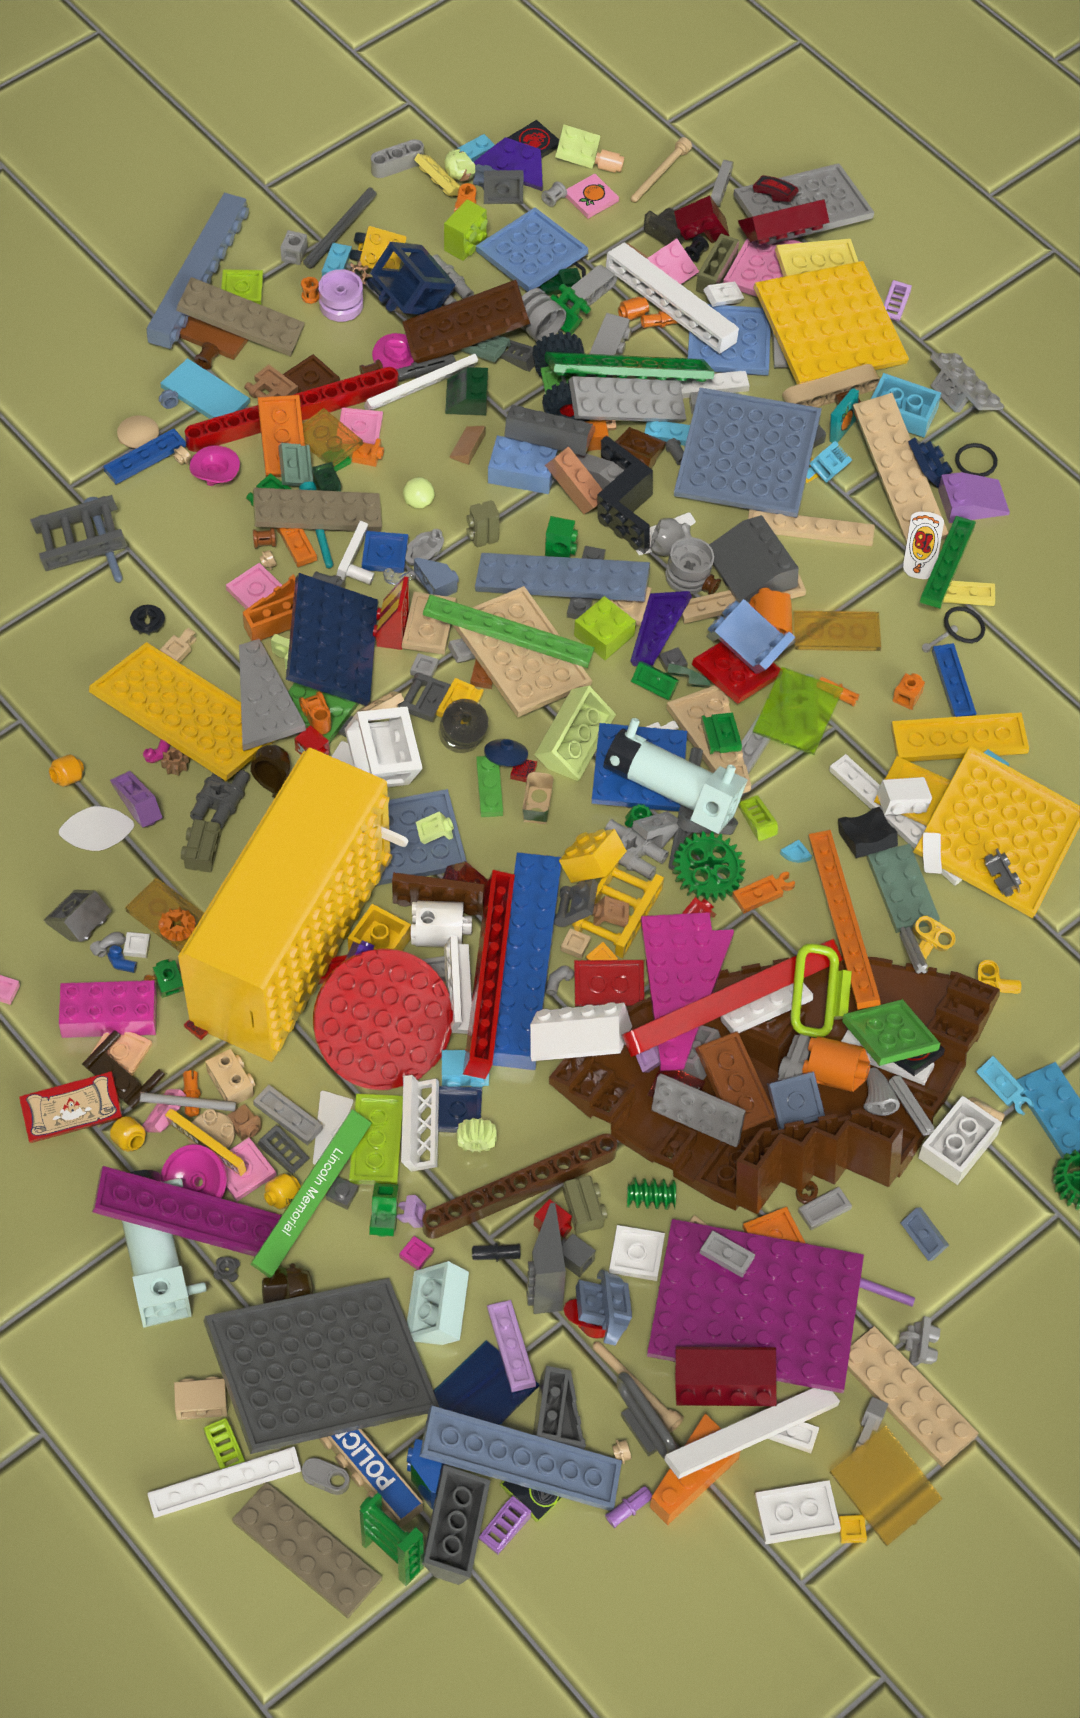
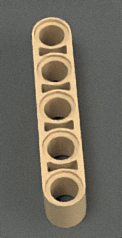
(823, 390)

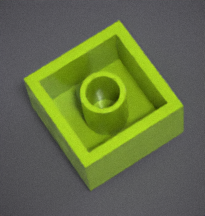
(465, 230)
(604, 627)

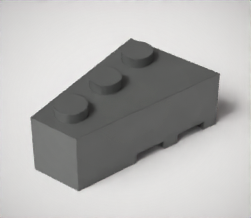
(557, 1409)

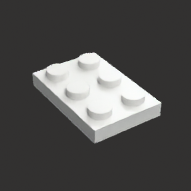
(797, 1512)

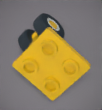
(372, 246)

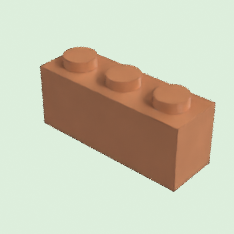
(575, 479)

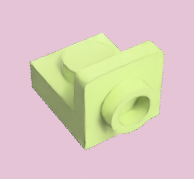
(280, 647)
(434, 827)

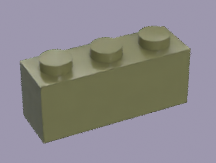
(718, 262)

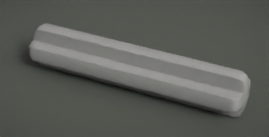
(911, 1105)

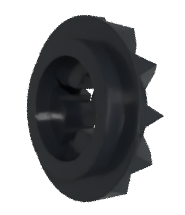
(138, 617)

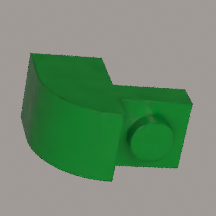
(384, 1210)

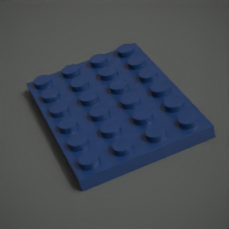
(332, 639)

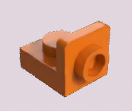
(368, 453)

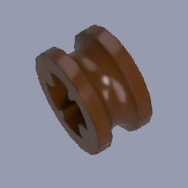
(711, 584)
(804, 1198)

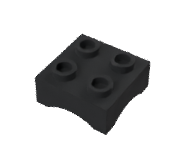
(868, 833)

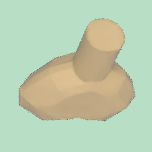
(986, 1107)

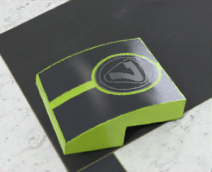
(535, 1500)

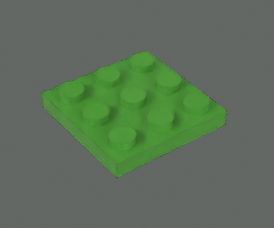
(339, 707)
(891, 1032)

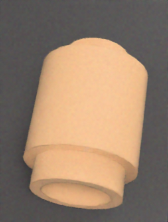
(609, 161)

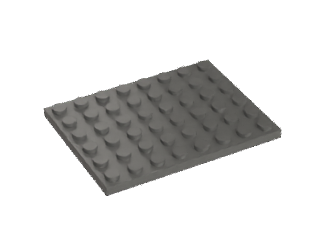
(319, 1365)

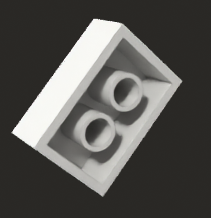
(959, 1140)

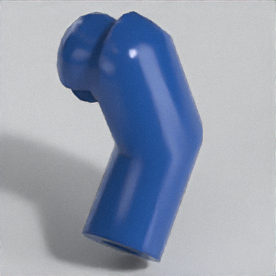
(118, 960)

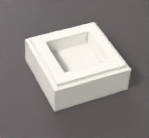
(136, 945)

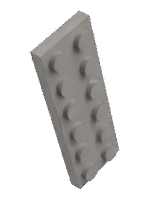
(627, 399)

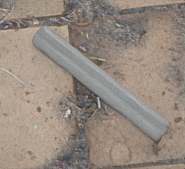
(913, 950)

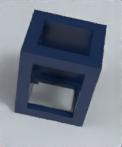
(415, 287)

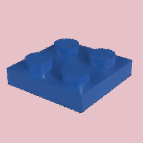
(385, 551)

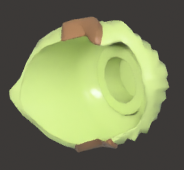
(459, 165)

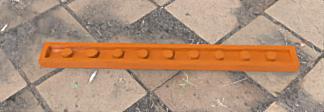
(844, 919)

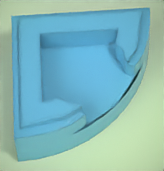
(796, 852)

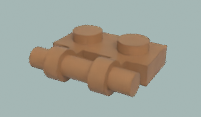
(273, 382)

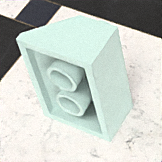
(437, 1304)

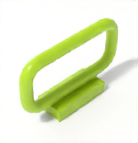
(837, 991)

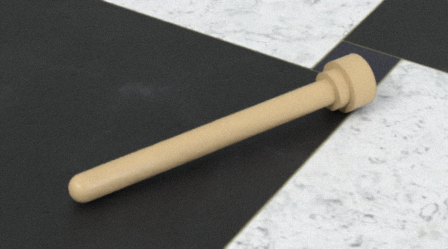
(682, 147)
(670, 1418)

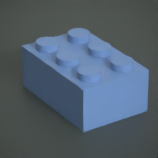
(520, 465)

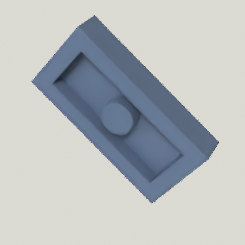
(924, 1234)

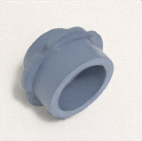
(168, 399)

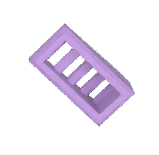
(900, 288)

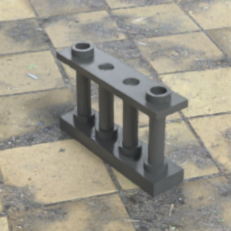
(84, 549)

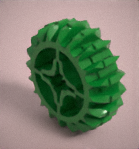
(1068, 1183)

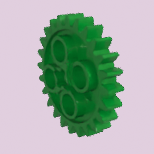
(704, 849)

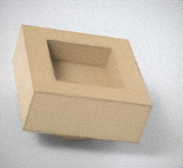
(575, 943)

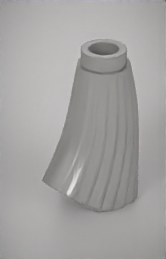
(881, 1096)

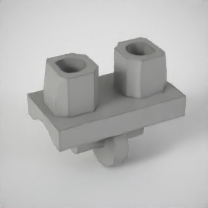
(917, 1340)

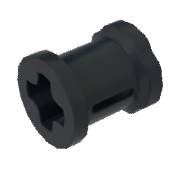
(697, 248)

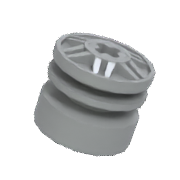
(544, 314)
(689, 564)

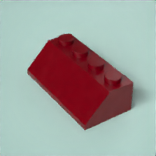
(784, 221)
(726, 1376)

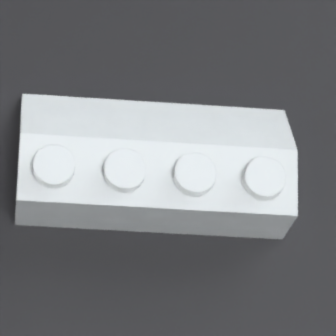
(579, 1031)

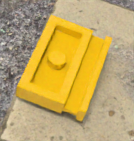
(459, 690)

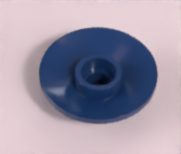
(506, 752)

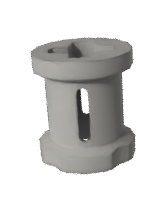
(554, 193)

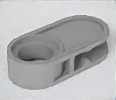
(319, 1474)

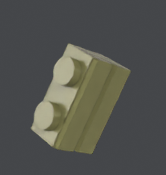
(483, 524)
(201, 845)
(583, 1204)

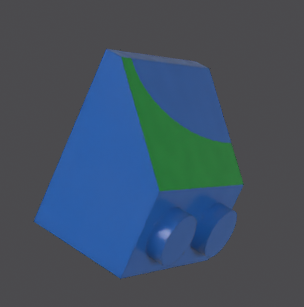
(424, 1473)

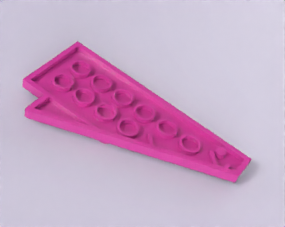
(681, 968)

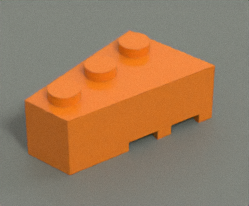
(272, 613)

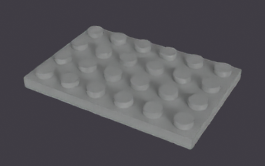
(842, 198)

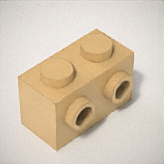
(229, 1077)

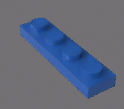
(144, 456)
(953, 680)

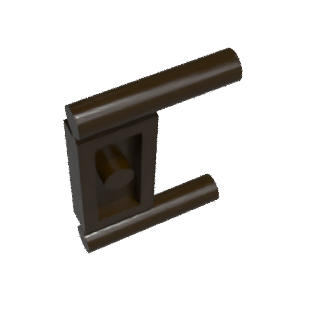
(127, 1086)

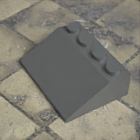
(753, 559)
(547, 1268)

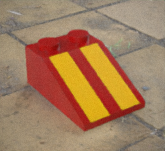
(393, 617)

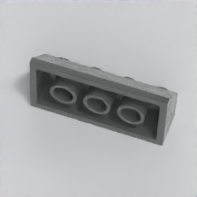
(548, 430)
(455, 1525)

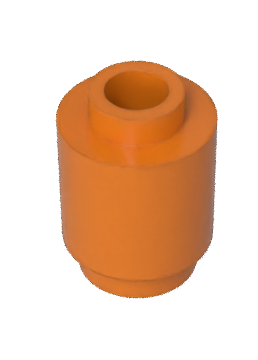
(633, 308)

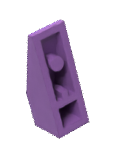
(137, 799)

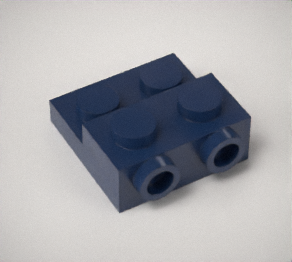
(930, 460)

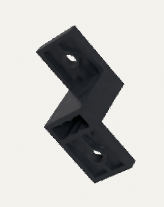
(625, 495)

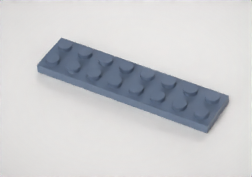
(563, 576)
(520, 1458)

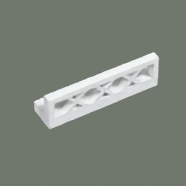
(458, 983)
(412, 1122)

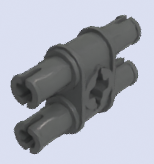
(220, 797)

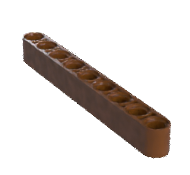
(514, 1195)

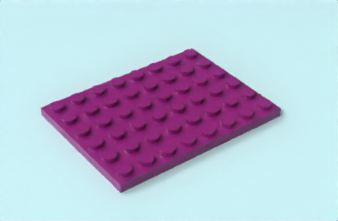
(788, 1299)

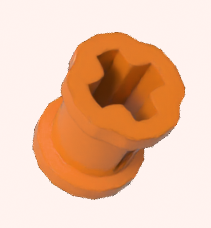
(307, 287)

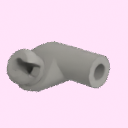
(555, 977)

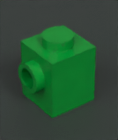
(168, 978)

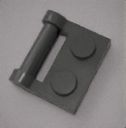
(430, 698)
(582, 904)

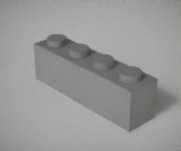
(611, 337)

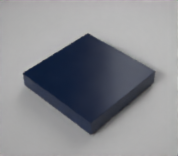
(457, 1105)

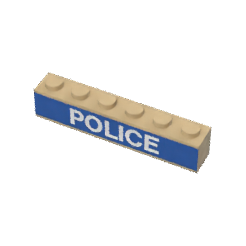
(375, 1474)

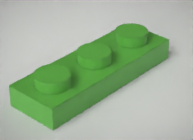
(489, 788)

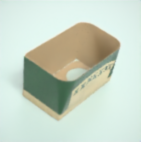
(537, 781)

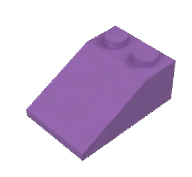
(971, 496)

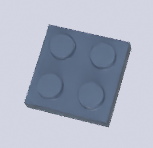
(796, 1099)

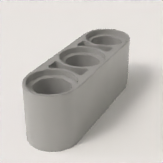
(396, 158)
(594, 285)

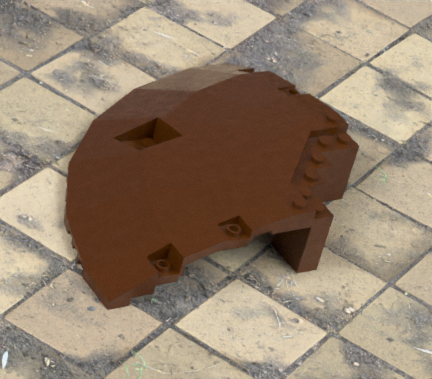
(843, 1139)

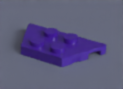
(515, 156)

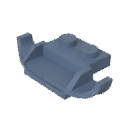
(605, 1304)

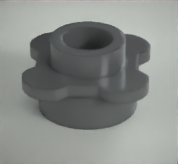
(223, 1263)

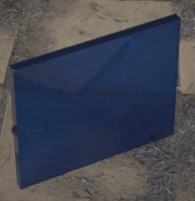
(481, 1388)

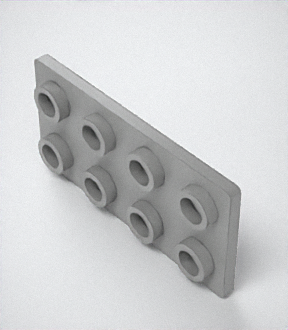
(960, 384)
(698, 1110)

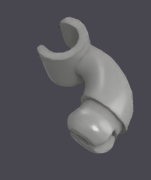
(99, 947)

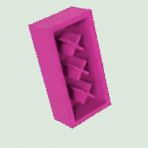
(102, 1007)

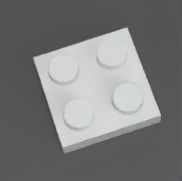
(636, 1253)

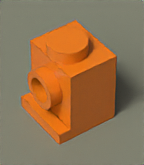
(911, 687)

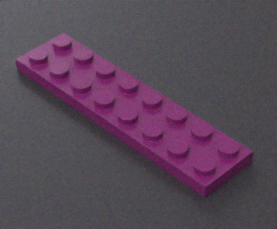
(182, 1211)

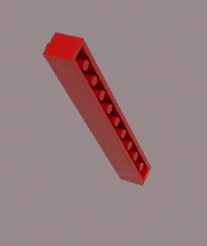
(488, 975)

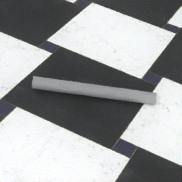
(187, 1101)

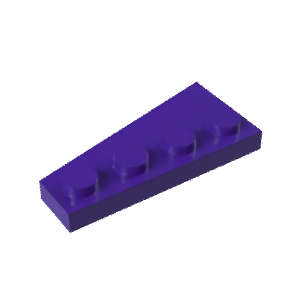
(657, 624)

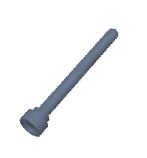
(110, 556)

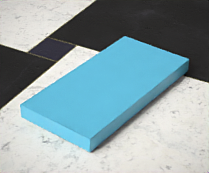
(204, 390)

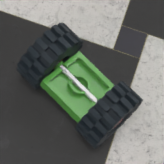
(557, 387)

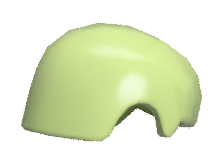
(418, 492)

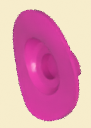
(393, 351)
(215, 464)

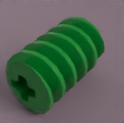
(651, 1193)

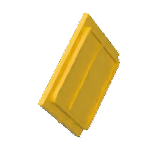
(937, 786)

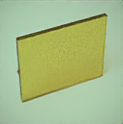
(886, 1485)

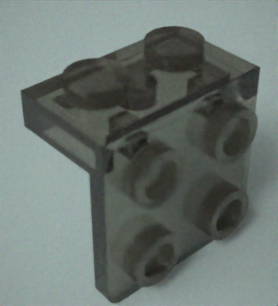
(663, 226)

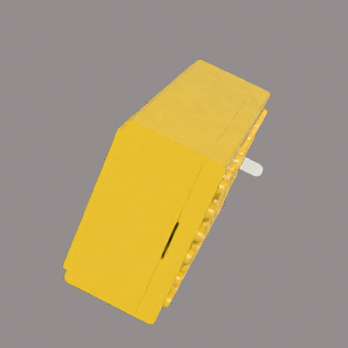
(288, 904)

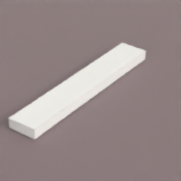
(420, 383)
(224, 1482)

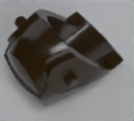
(270, 767)
(286, 1284)

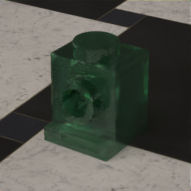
(326, 478)

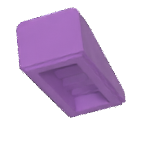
(525, 1515)

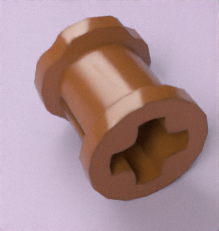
(264, 538)

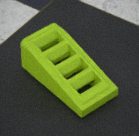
(763, 829)
(217, 1428)

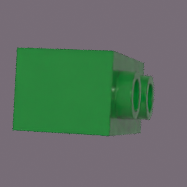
(561, 538)

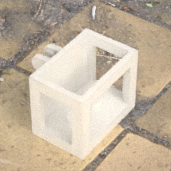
(384, 747)

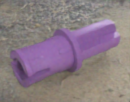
(629, 1506)

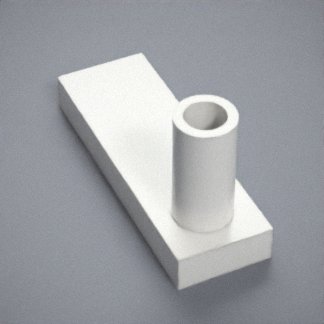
(346, 566)

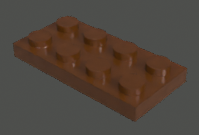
(415, 888)

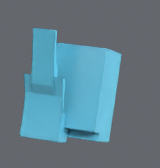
(829, 462)

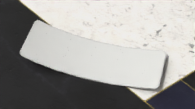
(932, 853)

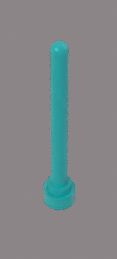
(320, 532)

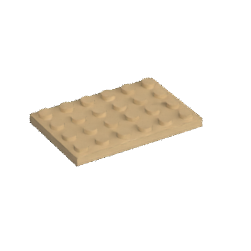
(520, 674)

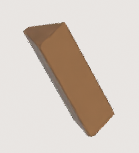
(468, 444)

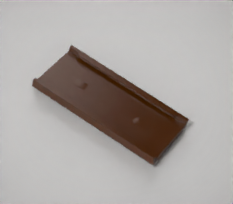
(466, 322)

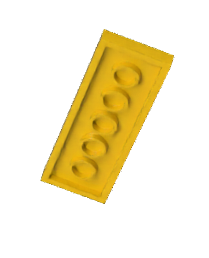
(953, 735)

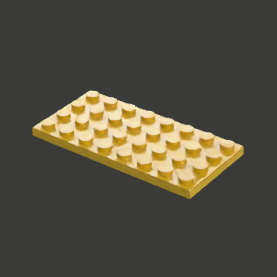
(178, 709)

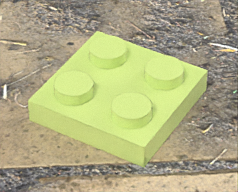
(577, 146)

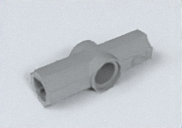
(798, 1053)

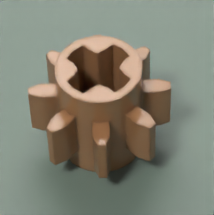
(363, 273)
(174, 761)

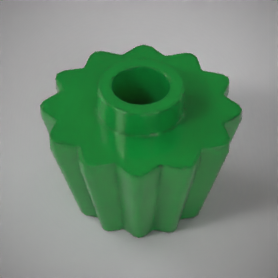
(636, 813)

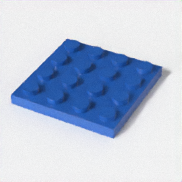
(618, 791)

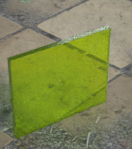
(798, 710)

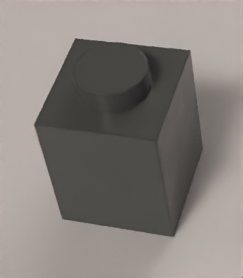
(577, 1255)

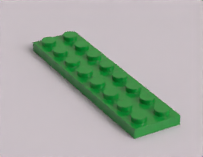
(625, 366)

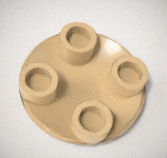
(137, 431)
(217, 1126)

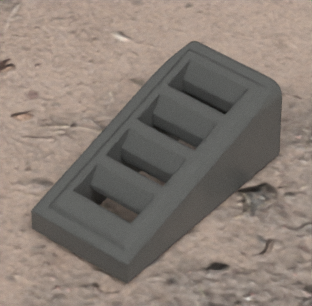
(525, 361)
(277, 1132)

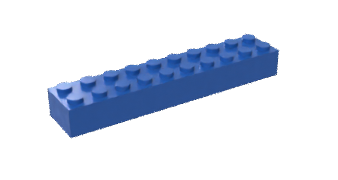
(526, 957)

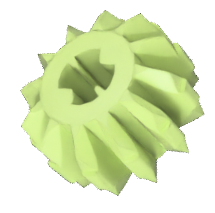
(476, 1135)

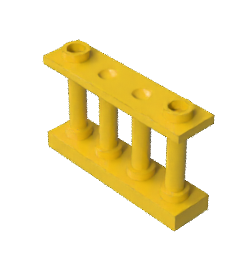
(641, 906)

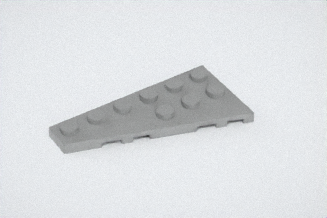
(265, 702)

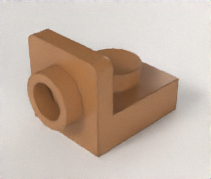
(611, 911)
(245, 1123)

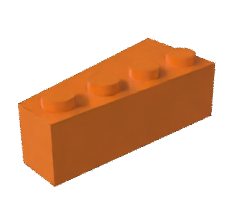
(677, 1494)

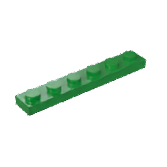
(947, 562)

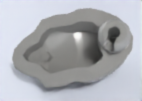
(425, 546)

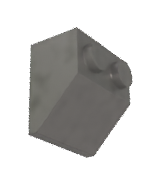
(78, 915)

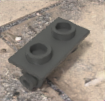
(1008, 880)

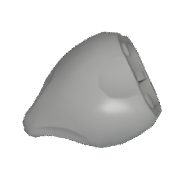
(666, 534)

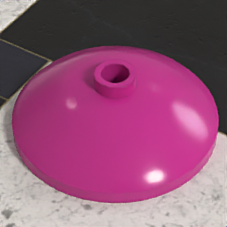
(194, 1163)

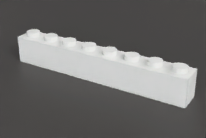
(672, 298)

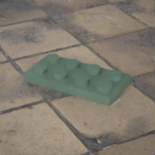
(902, 886)

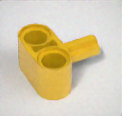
(930, 939)
(992, 969)

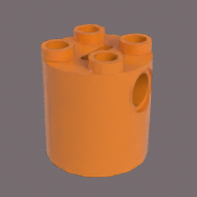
(775, 608)
(837, 1063)

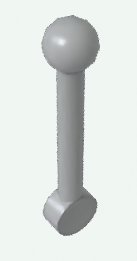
(927, 647)

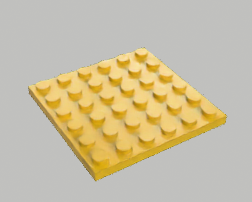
(830, 321)
(1005, 810)

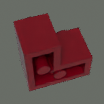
(700, 218)

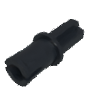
(496, 1252)

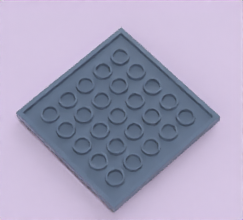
(748, 452)

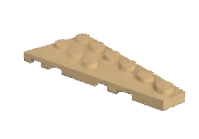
(688, 713)

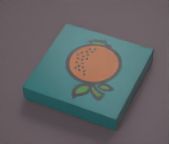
(843, 416)

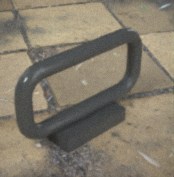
(643, 1419)

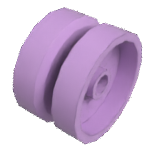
(340, 295)

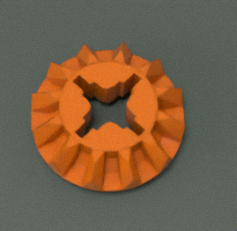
(178, 932)

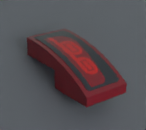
(778, 188)

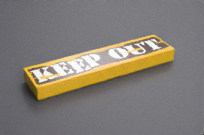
(201, 1138)

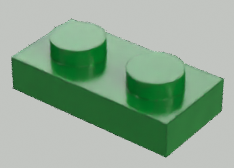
(655, 680)

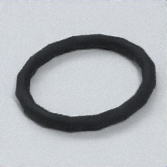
(977, 445)
(952, 633)

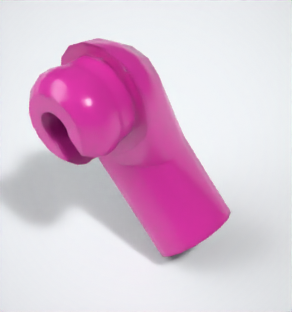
(157, 754)

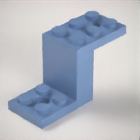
(749, 635)

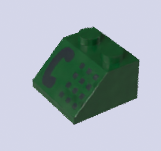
(467, 392)

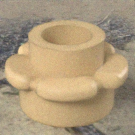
(182, 455)
(268, 559)
(621, 1451)

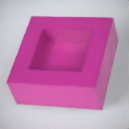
(416, 1253)

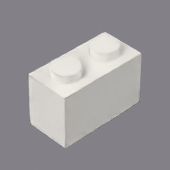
(904, 796)

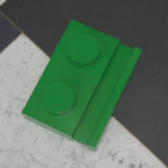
(721, 733)

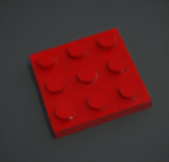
(732, 674)

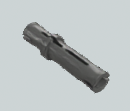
(417, 369)

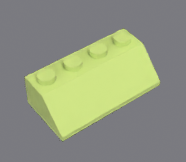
(574, 733)

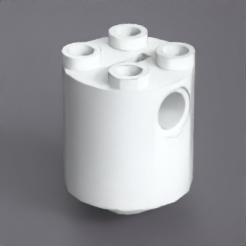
(438, 922)

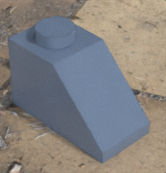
(436, 577)

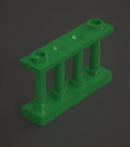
(401, 1546)

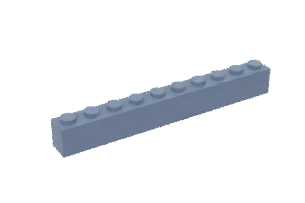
(200, 264)

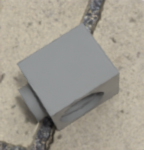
(294, 247)

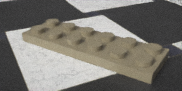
(240, 316)
(316, 509)
(307, 1550)

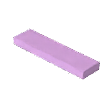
(511, 1346)

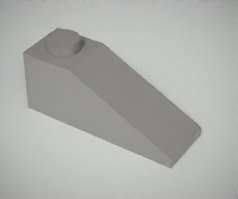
(601, 469)

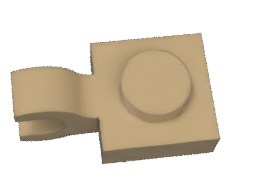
(179, 647)

